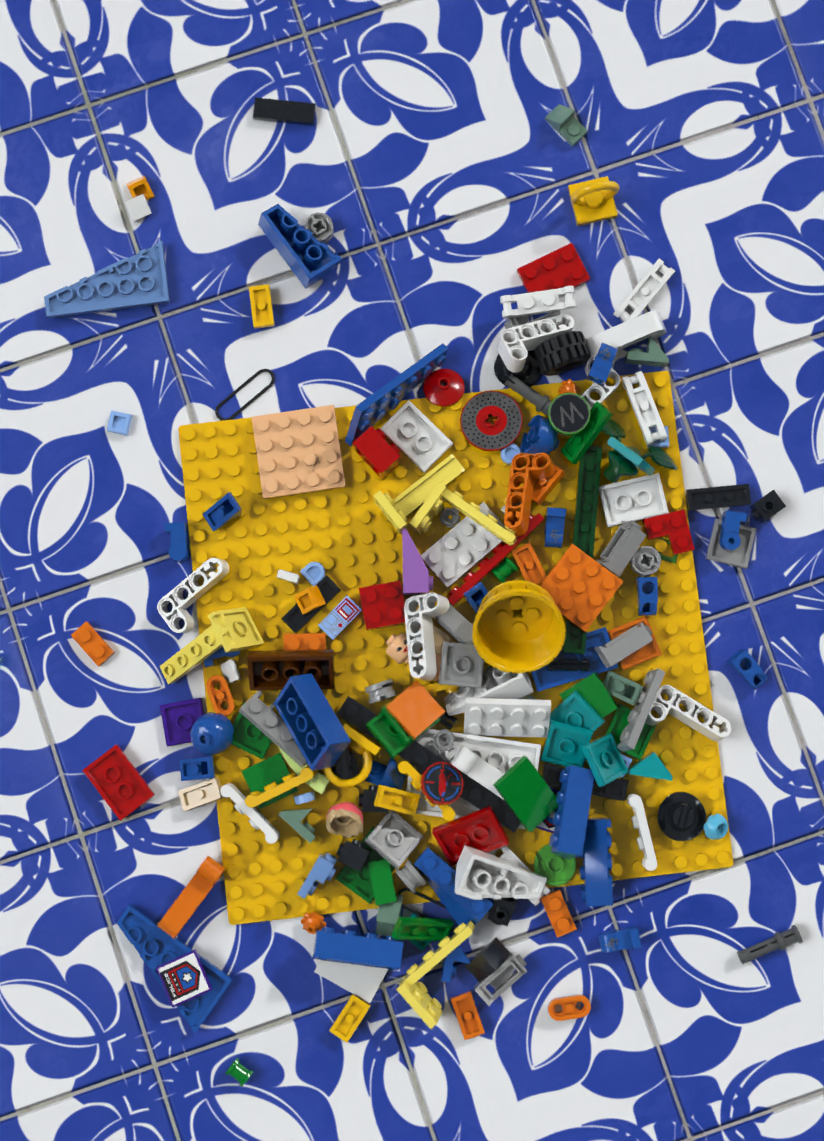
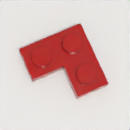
(673, 525)

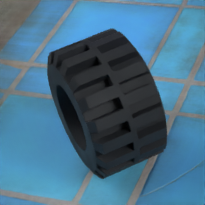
(562, 353)

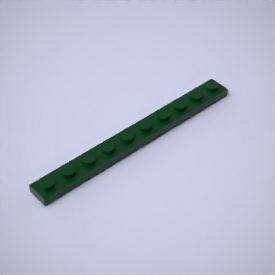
(584, 529)

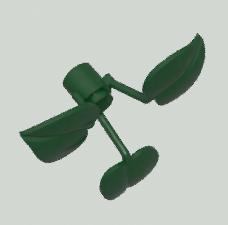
(620, 465)

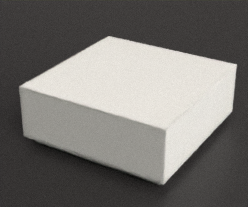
(138, 207)
(288, 576)

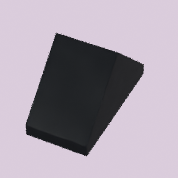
(488, 960)

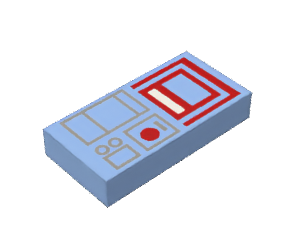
(339, 617)

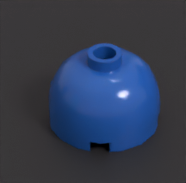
(540, 438)
(212, 733)

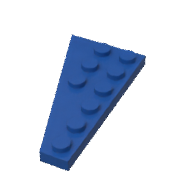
(389, 396)
(158, 948)

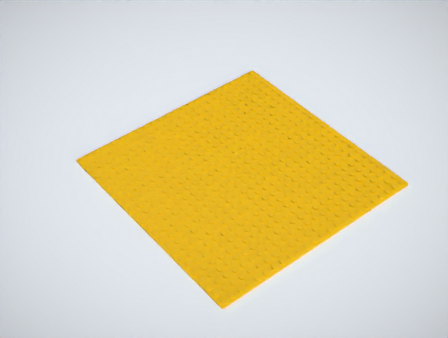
(364, 549)

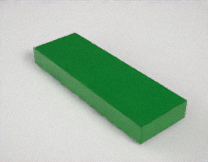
(580, 442)
(421, 928)

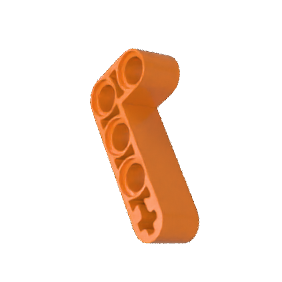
(518, 516)
(191, 897)

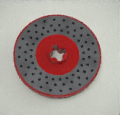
(483, 434)

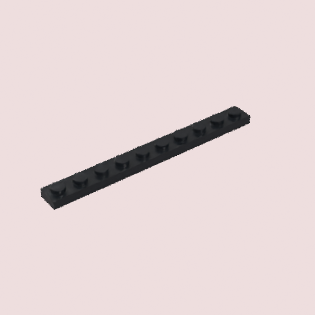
(423, 758)

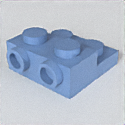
(321, 871)

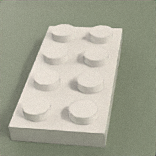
(461, 548)
(507, 717)

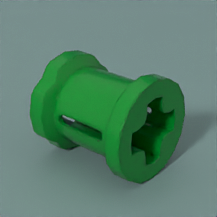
(504, 570)
(239, 1072)

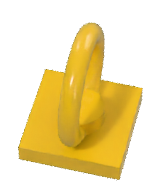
(593, 200)
(363, 747)

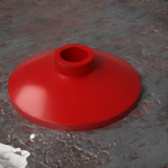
(443, 395)

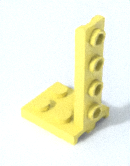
(417, 494)
(434, 506)
(229, 629)
(416, 992)

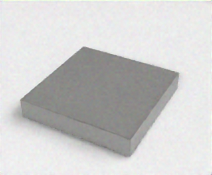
(738, 557)
(460, 665)
(394, 839)

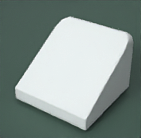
(230, 671)

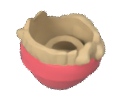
(345, 819)

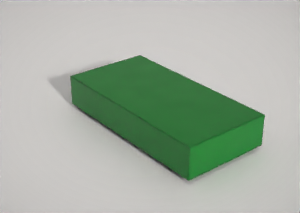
(382, 882)

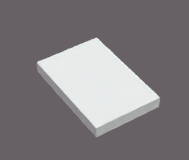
(416, 436)
(633, 500)
(357, 979)

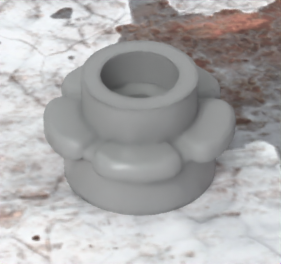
(450, 522)
(438, 738)

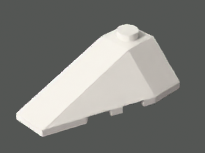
(495, 685)
(487, 876)

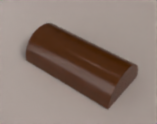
(274, 668)

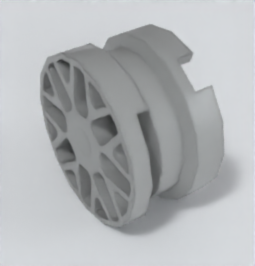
(320, 226)
(645, 561)
(381, 691)
(411, 876)

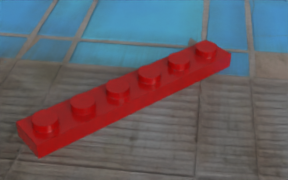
(487, 565)

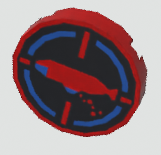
(441, 783)

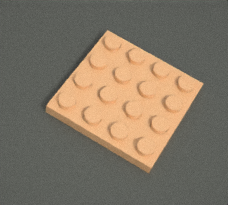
(298, 452)

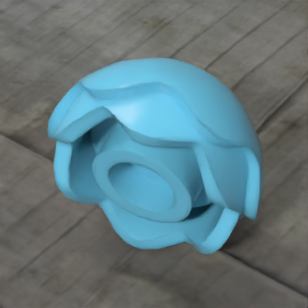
(716, 827)

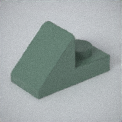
(565, 123)
(653, 357)
(622, 688)
(294, 819)
(388, 916)

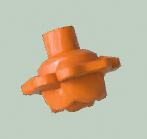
(568, 387)
(313, 922)

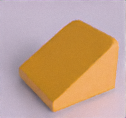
(139, 187)
(309, 599)

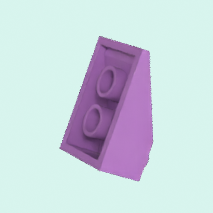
(415, 573)

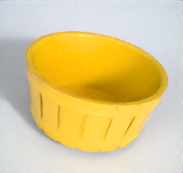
(518, 642)

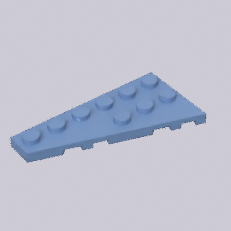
(123, 285)

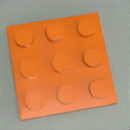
(580, 587)

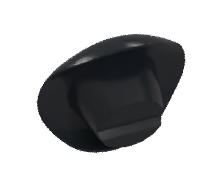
(528, 375)
(681, 816)

